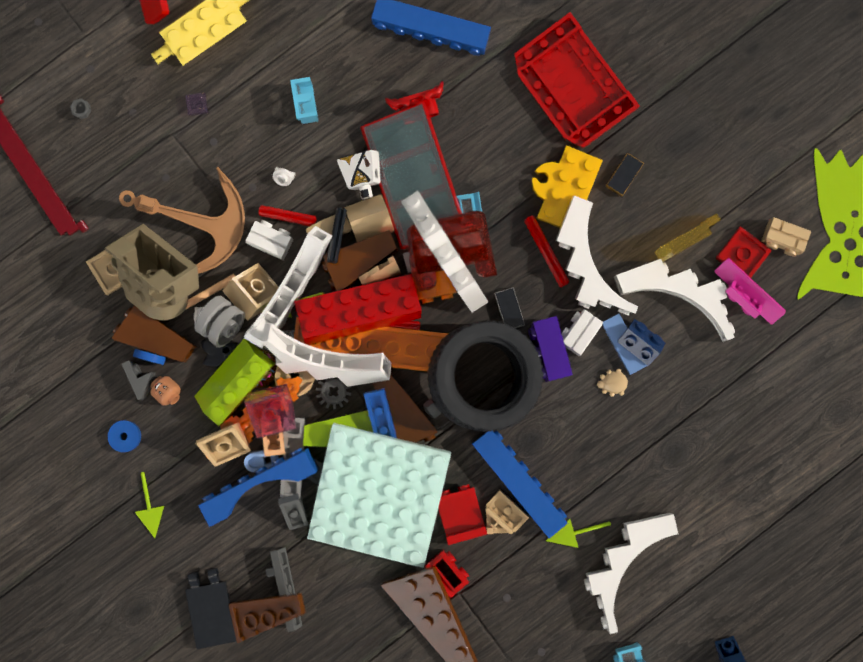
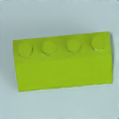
(233, 381)

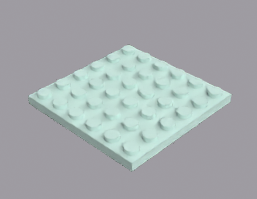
(378, 495)

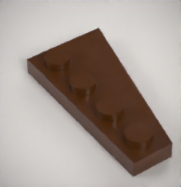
(262, 614)

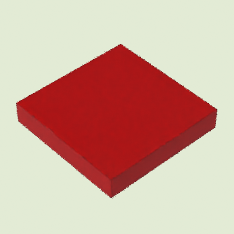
(744, 251)

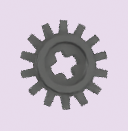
(333, 399)

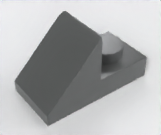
(139, 384)
(293, 511)

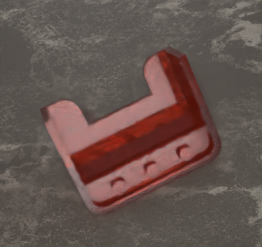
(469, 238)

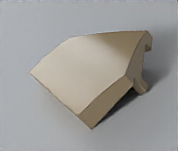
(504, 514)

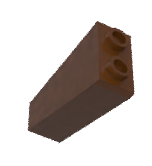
(358, 260)
(152, 336)
(407, 418)

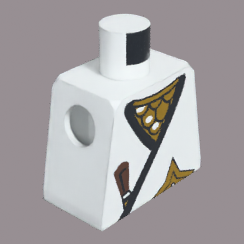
(361, 171)

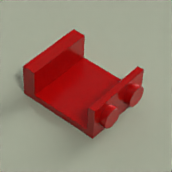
(461, 515)

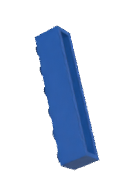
(431, 26)
(520, 484)

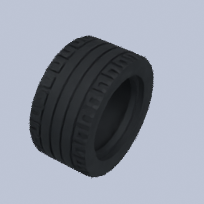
(525, 366)

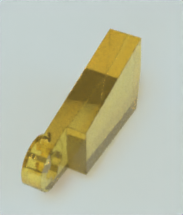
(687, 239)

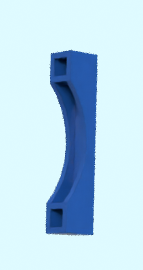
(294, 468)

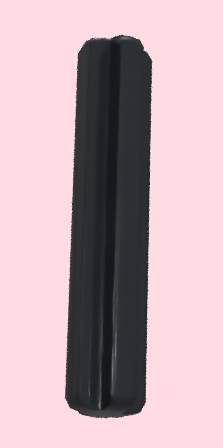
(337, 233)

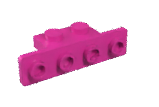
(748, 293)

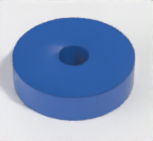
(149, 356)
(115, 436)

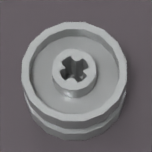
(219, 321)

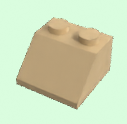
(251, 290)

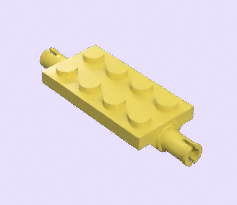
(199, 29)

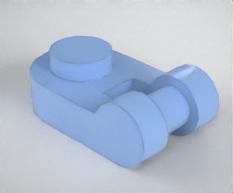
(256, 460)

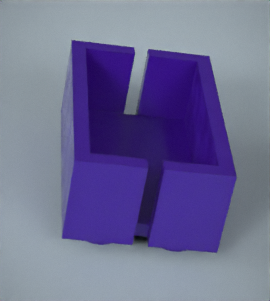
(551, 348)

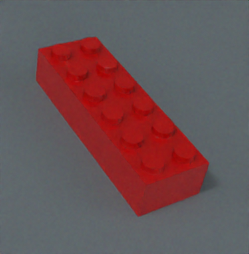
(358, 309)

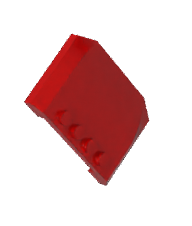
(573, 82)

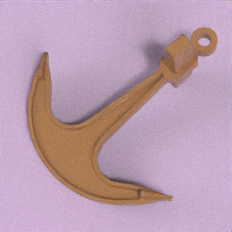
(224, 229)

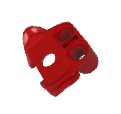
(426, 96)

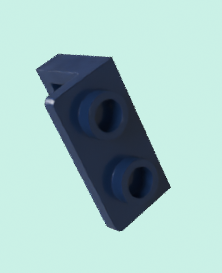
(642, 342)

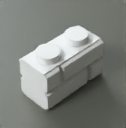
(269, 240)
(581, 331)

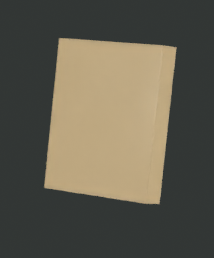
(369, 218)
(224, 444)

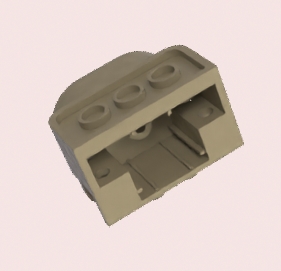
(153, 273)

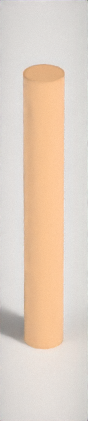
(209, 291)

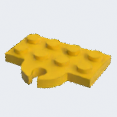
(566, 179)

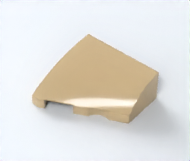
(381, 272)

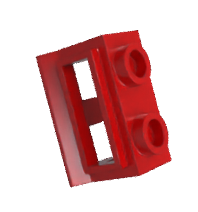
(460, 572)

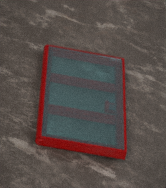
(410, 163)

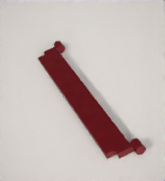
(36, 179)

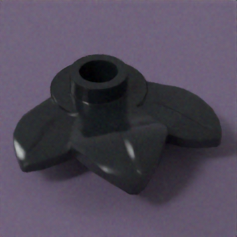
(215, 354)

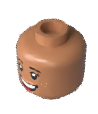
(165, 390)

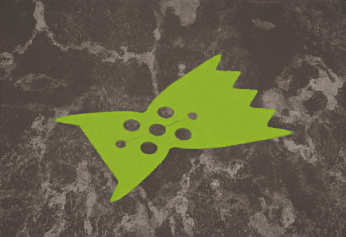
(838, 195)

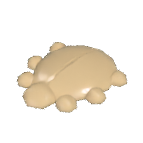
(613, 382)

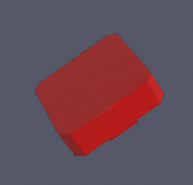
(154, 10)

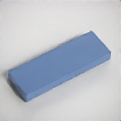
(615, 329)

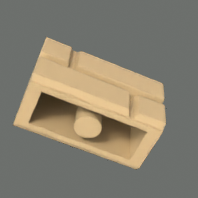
(786, 237)

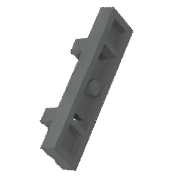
(284, 580)

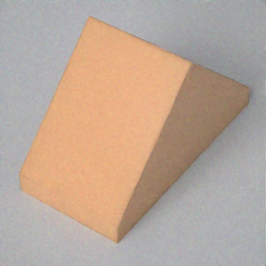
(274, 444)

